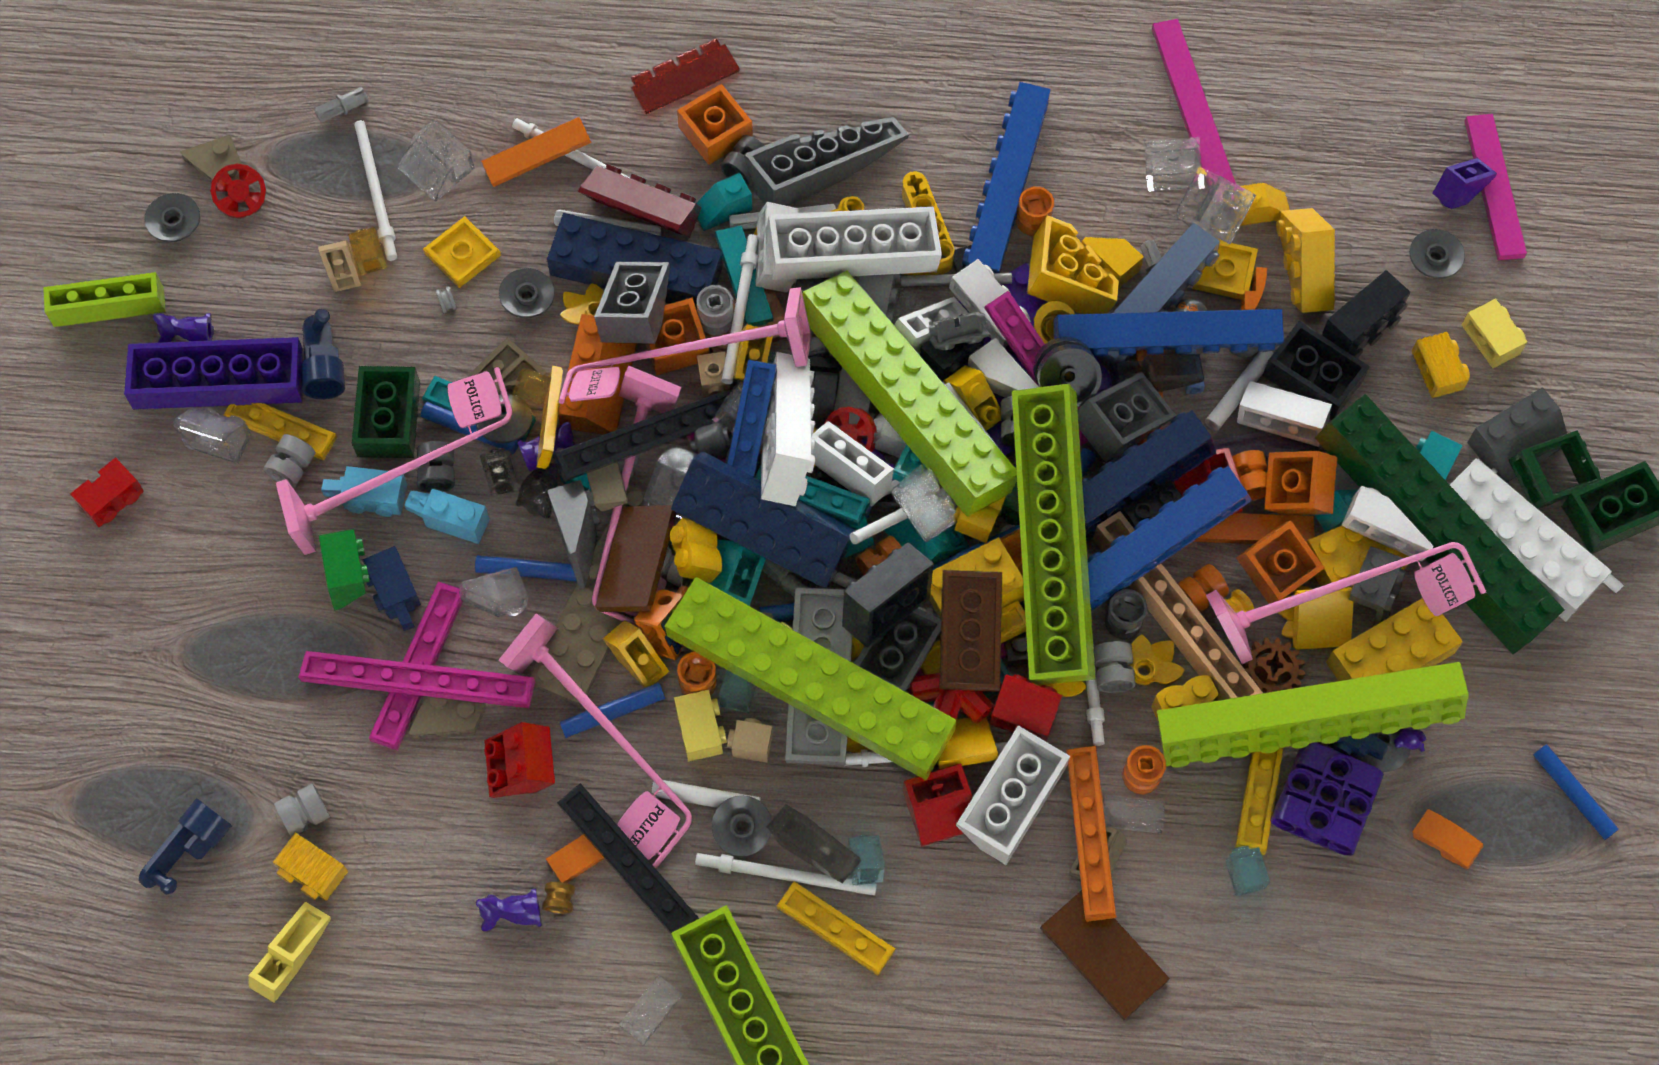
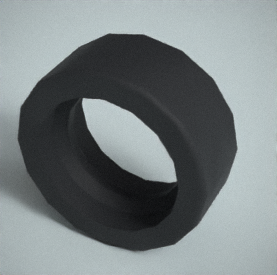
(824, 396)

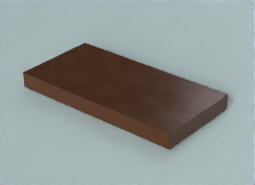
(636, 559)
(970, 630)
(1105, 957)

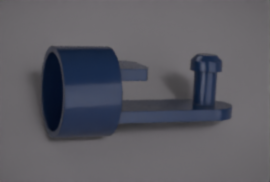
(322, 369)
(196, 833)

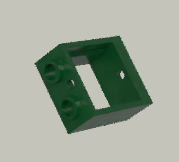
(1533, 479)

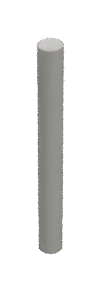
(945, 279)

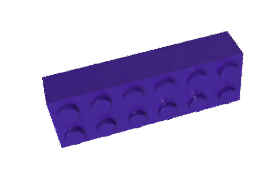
(214, 373)

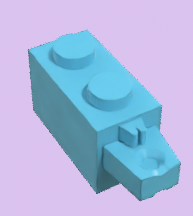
(382, 500)
(449, 514)

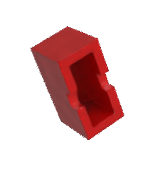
(108, 493)

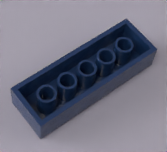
(589, 249)
(1162, 458)
(785, 534)

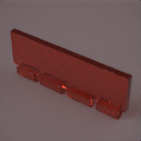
(689, 76)

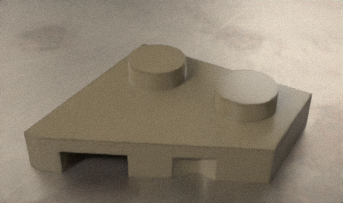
(213, 156)
(510, 361)
(446, 717)

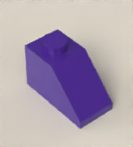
(1463, 182)

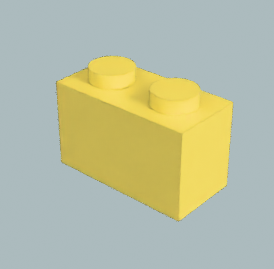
(1494, 333)
(699, 726)

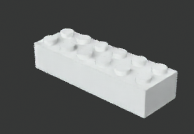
(853, 242)
(788, 433)
(1540, 545)

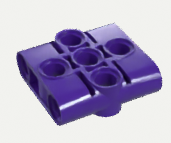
(1341, 825)

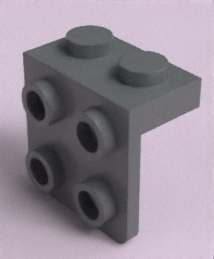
(1380, 590)

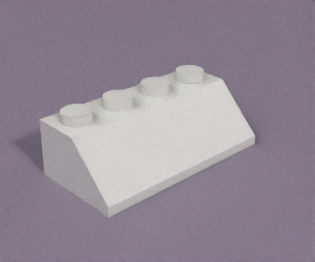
(1012, 794)

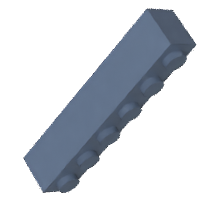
(1170, 278)

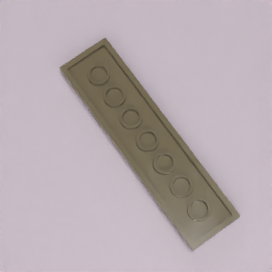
(581, 629)

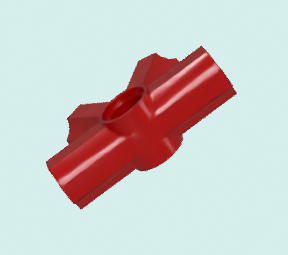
(950, 702)

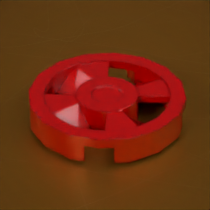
(238, 191)
(864, 427)

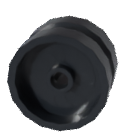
(1069, 355)

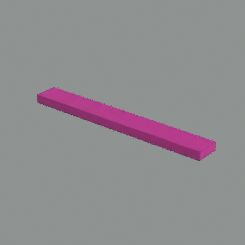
(1191, 96)
(417, 679)

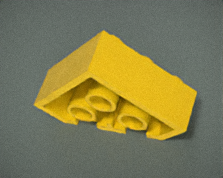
(1308, 258)
(1069, 271)

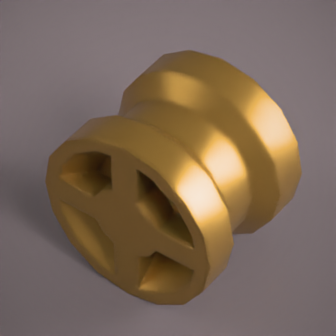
(558, 897)

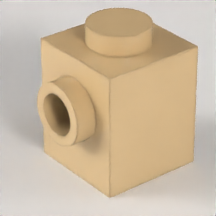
(710, 373)
(750, 740)

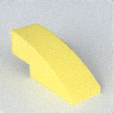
(288, 952)

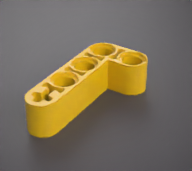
(917, 182)

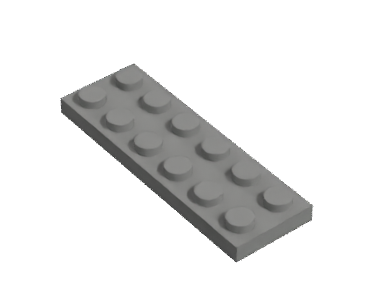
(819, 618)

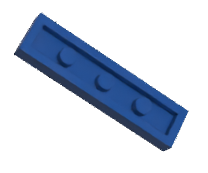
(752, 416)

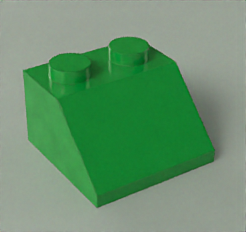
(343, 567)

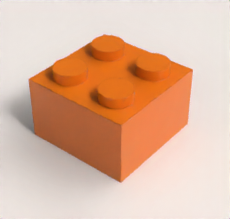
(714, 123)
(678, 326)
(1300, 483)
(1280, 562)

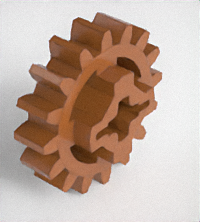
(1283, 669)

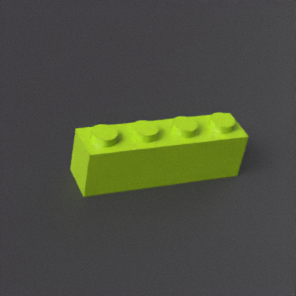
(104, 299)

